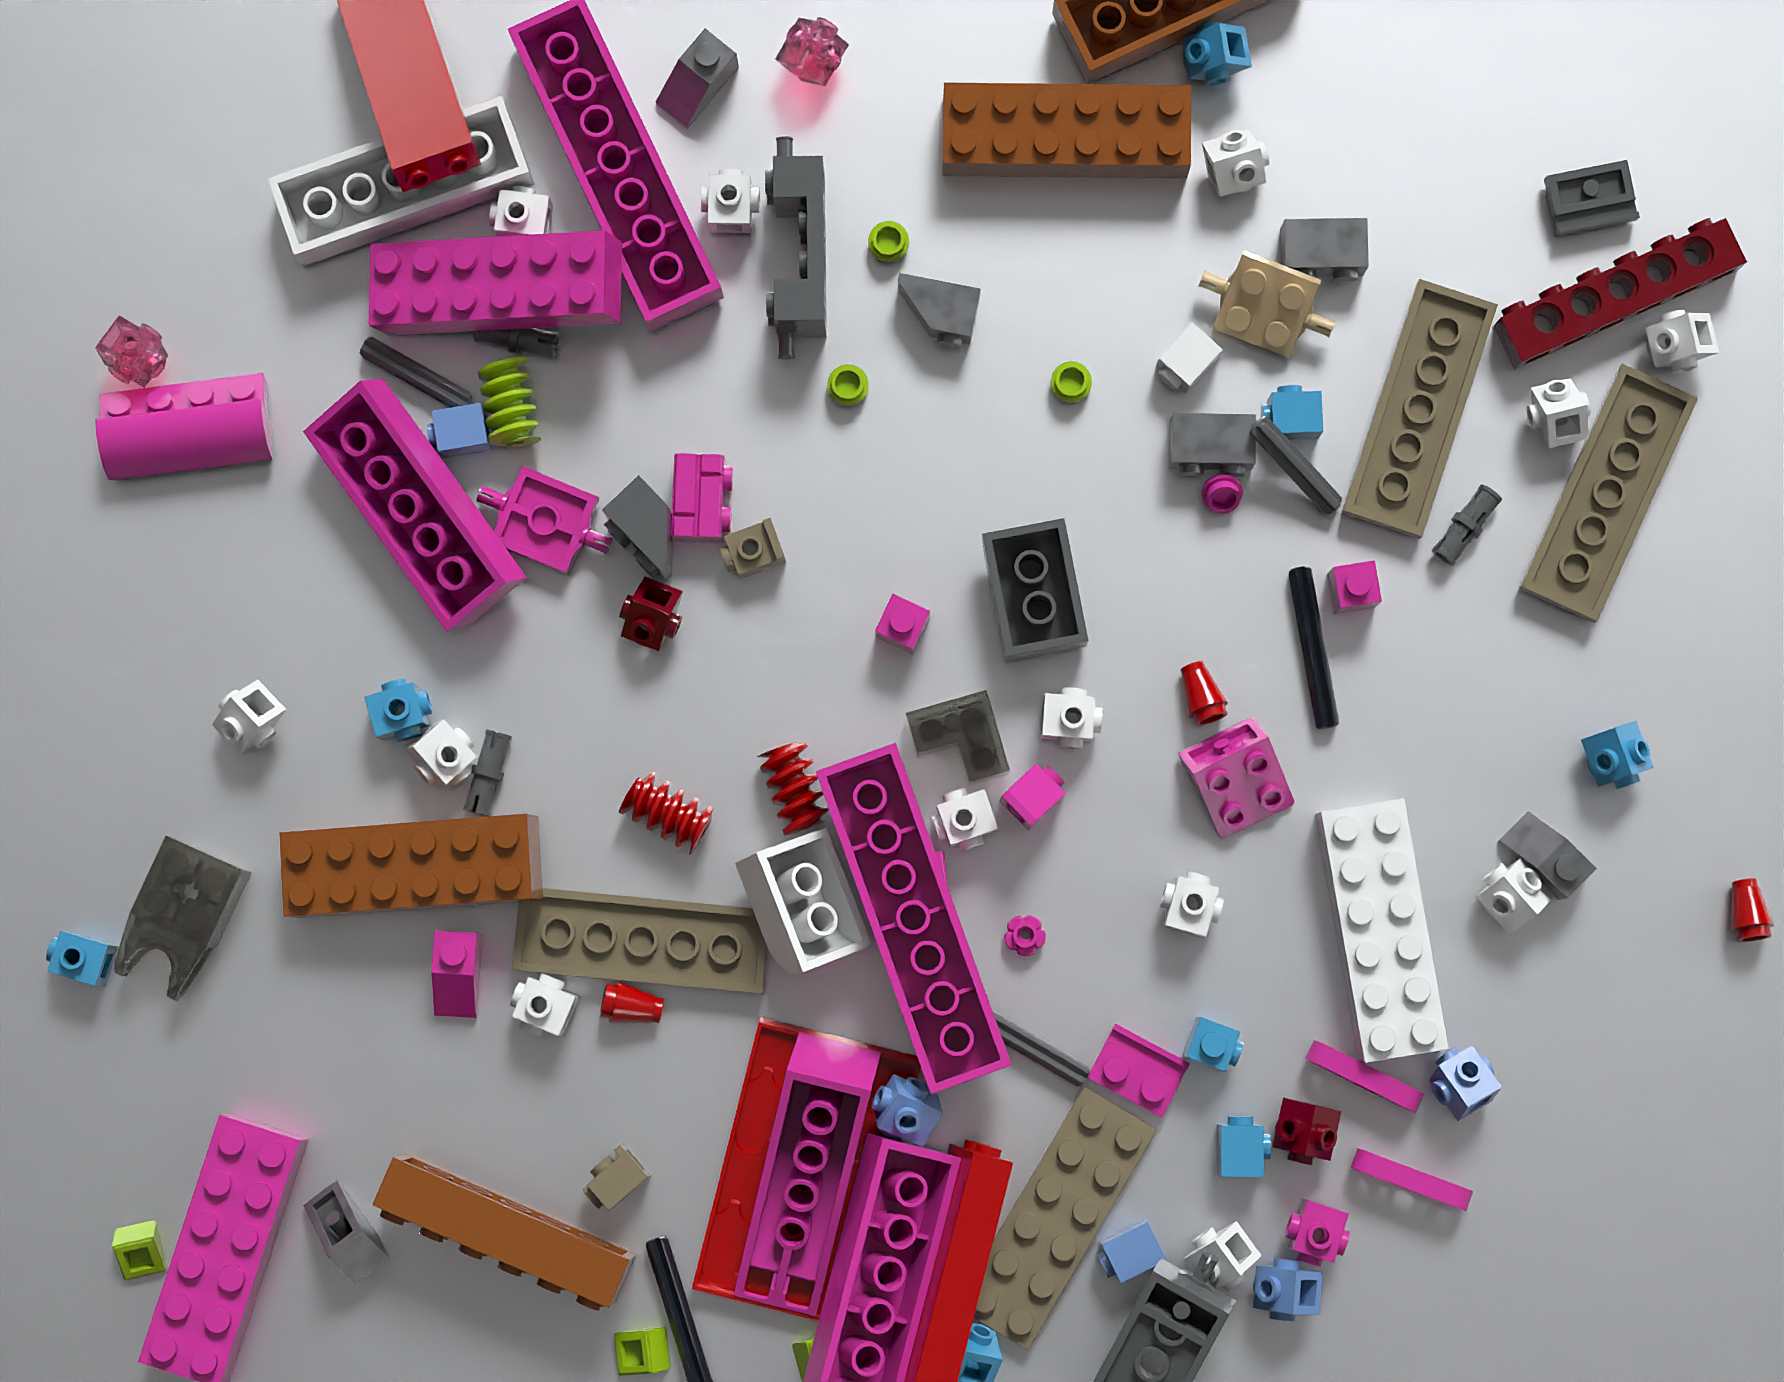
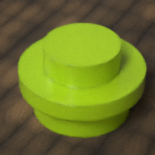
(888, 241)
(1071, 382)
(847, 385)

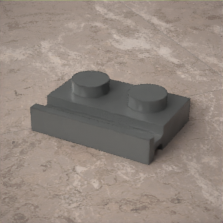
(1591, 198)

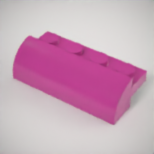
(184, 426)

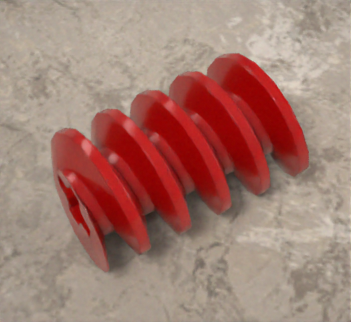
(793, 787)
(667, 810)

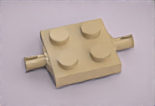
(1266, 304)

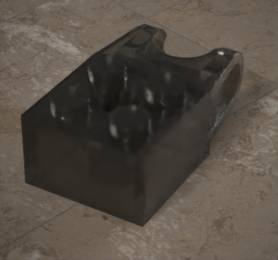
(178, 926)

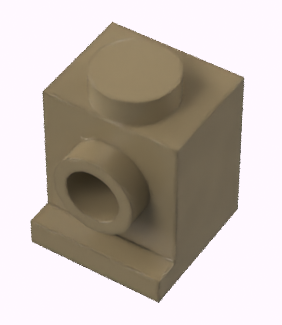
(768, 553)
(615, 1178)

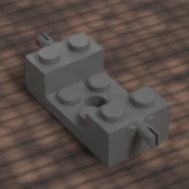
(798, 190)
(1173, 1318)

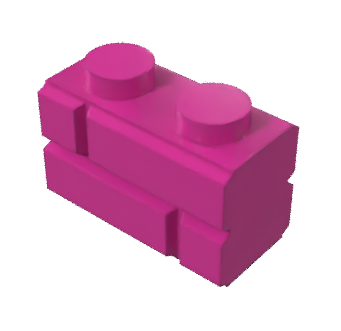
(699, 498)

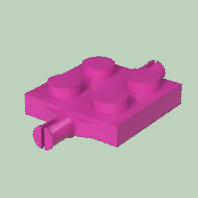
(545, 519)

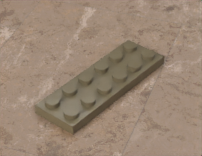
(1419, 408)
(1608, 493)
(641, 941)
(1059, 1215)

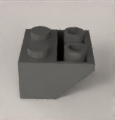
(644, 521)

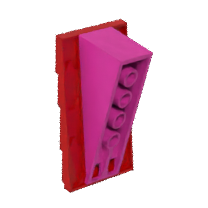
(792, 1166)

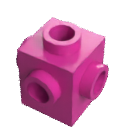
(1333, 1238)

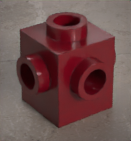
(651, 614)
(1306, 1131)

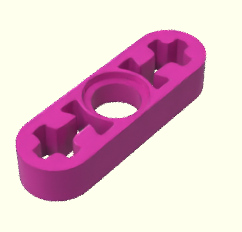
(1364, 1076)
(1411, 1179)

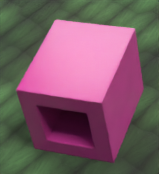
(1354, 587)
(902, 623)

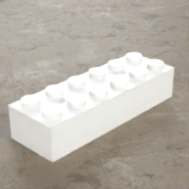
(358, 199)
(1381, 930)

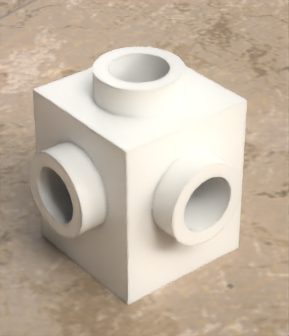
(1235, 162)
(522, 202)
(732, 215)
(1681, 340)
(1559, 412)
(248, 717)
(1058, 728)
(427, 753)
(974, 805)
(1514, 895)
(1182, 918)
(559, 1005)
(1232, 1264)

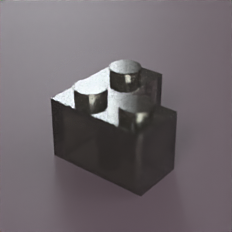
(965, 724)

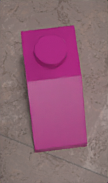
(1033, 795)
(456, 973)

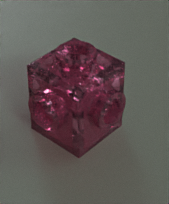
(812, 50)
(132, 352)

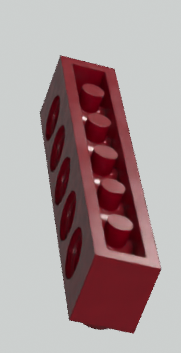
(1719, 258)

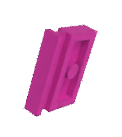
(1138, 1070)

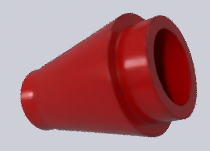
(1202, 694)
(1749, 912)
(630, 1005)

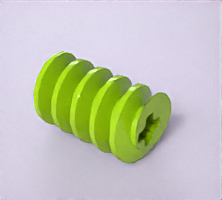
(507, 403)

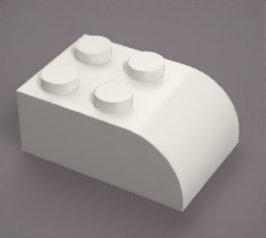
(803, 902)

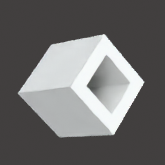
(1187, 359)

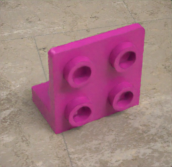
(1238, 777)

